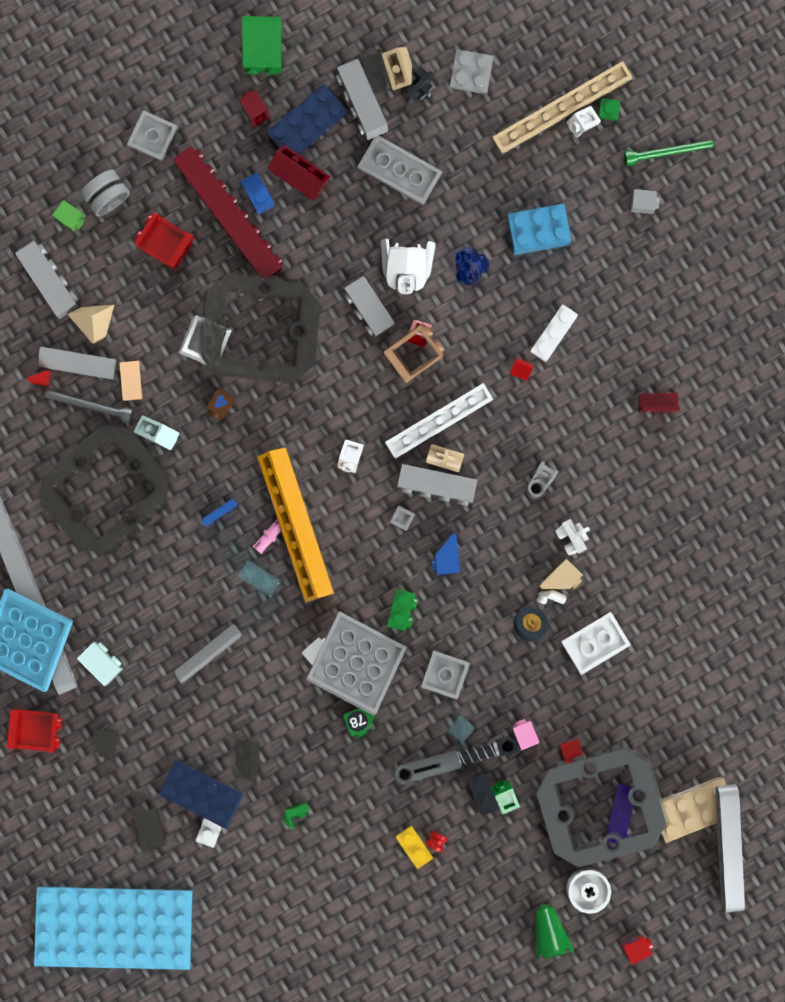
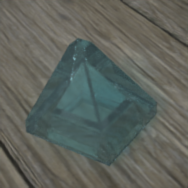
(461, 728)

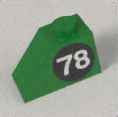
(358, 722)

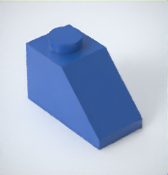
(257, 193)
(447, 558)

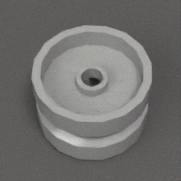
(105, 192)

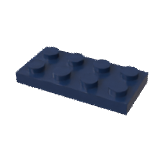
(308, 120)
(201, 794)

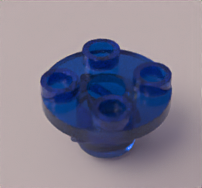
(470, 265)

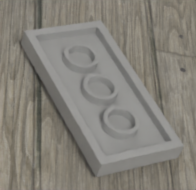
(399, 169)

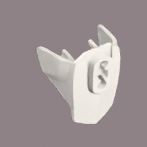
(406, 265)

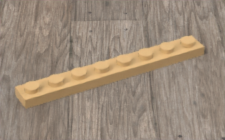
(562, 107)

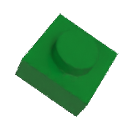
(609, 109)

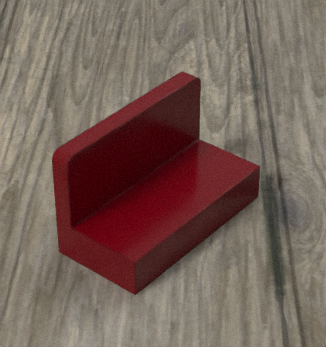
(658, 403)

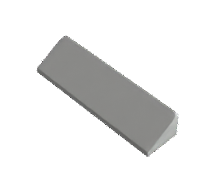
(77, 363)
(208, 653)

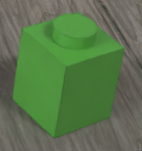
(69, 216)

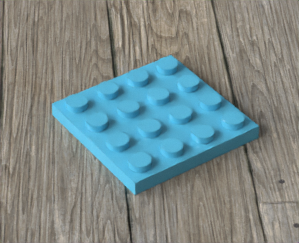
(30, 639)

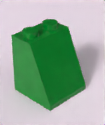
(262, 44)

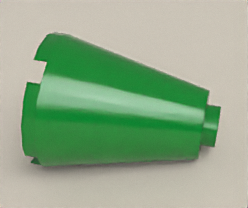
(550, 934)

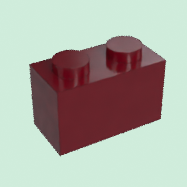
(254, 108)

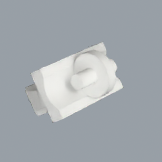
(570, 530)

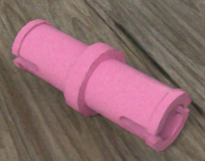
(268, 536)

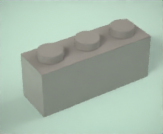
(369, 307)

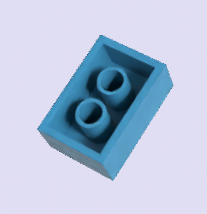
(538, 229)

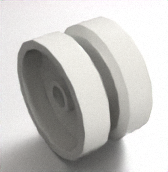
(596, 898)

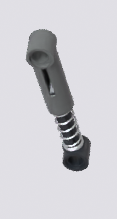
(453, 760)

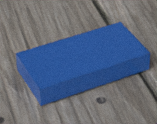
(219, 512)

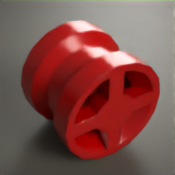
(436, 841)

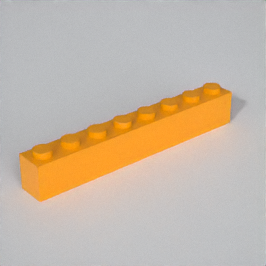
(295, 524)

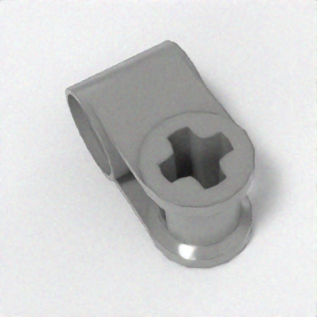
(543, 478)

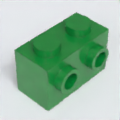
(401, 610)

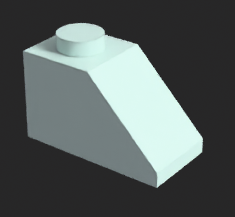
(156, 432)

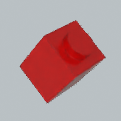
(637, 949)

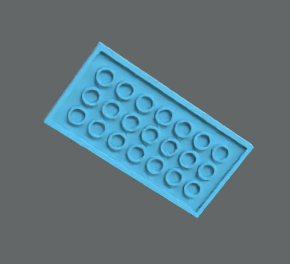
(113, 928)

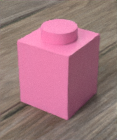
(525, 734)

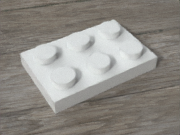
(595, 643)

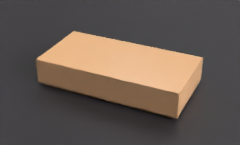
(131, 380)

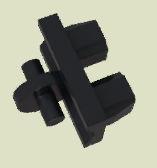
(424, 79)

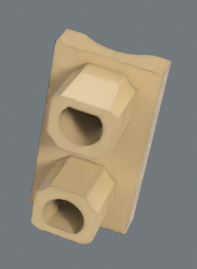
(445, 458)

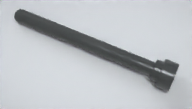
(124, 415)

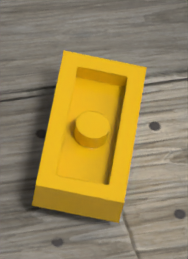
(414, 847)

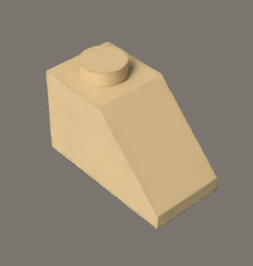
(398, 67)
(562, 577)

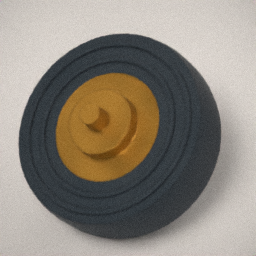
(530, 624)

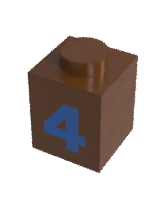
(220, 404)

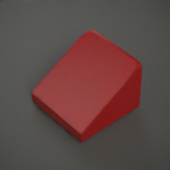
(418, 339)
(521, 369)
(41, 378)

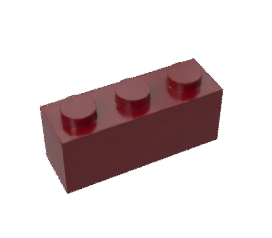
(298, 172)

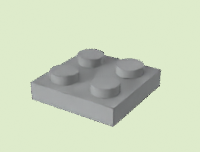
(471, 71)
(152, 135)
(445, 675)

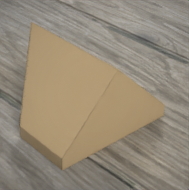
(93, 321)

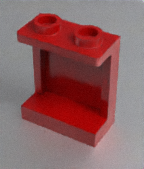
(163, 241)
(34, 730)

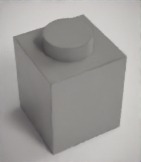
(644, 201)

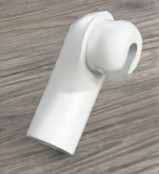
(551, 594)

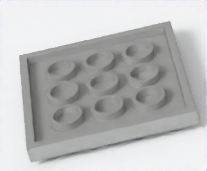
(356, 663)

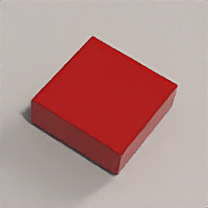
(570, 750)

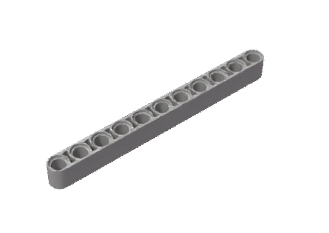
(26, 586)

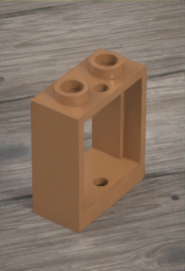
(400, 366)

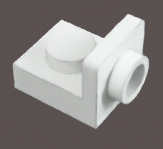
(583, 121)
(350, 456)

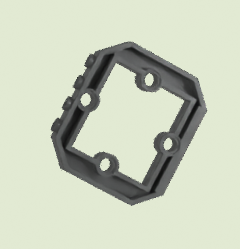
(559, 828)

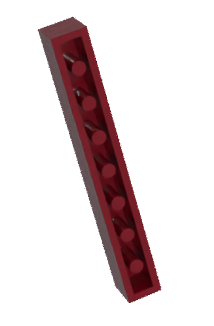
(227, 213)

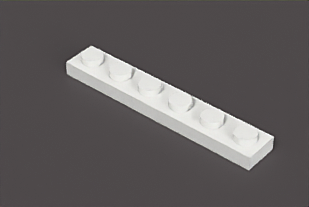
(439, 421)

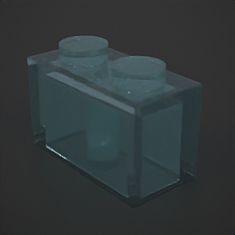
(259, 578)

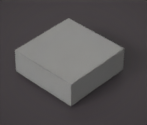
(402, 518)

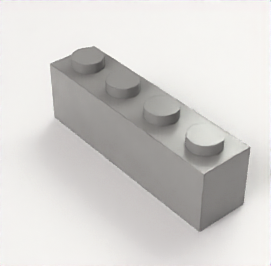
(362, 99)
(47, 280)
(437, 484)

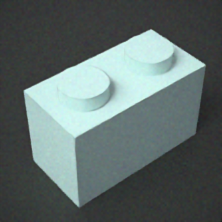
(100, 663)

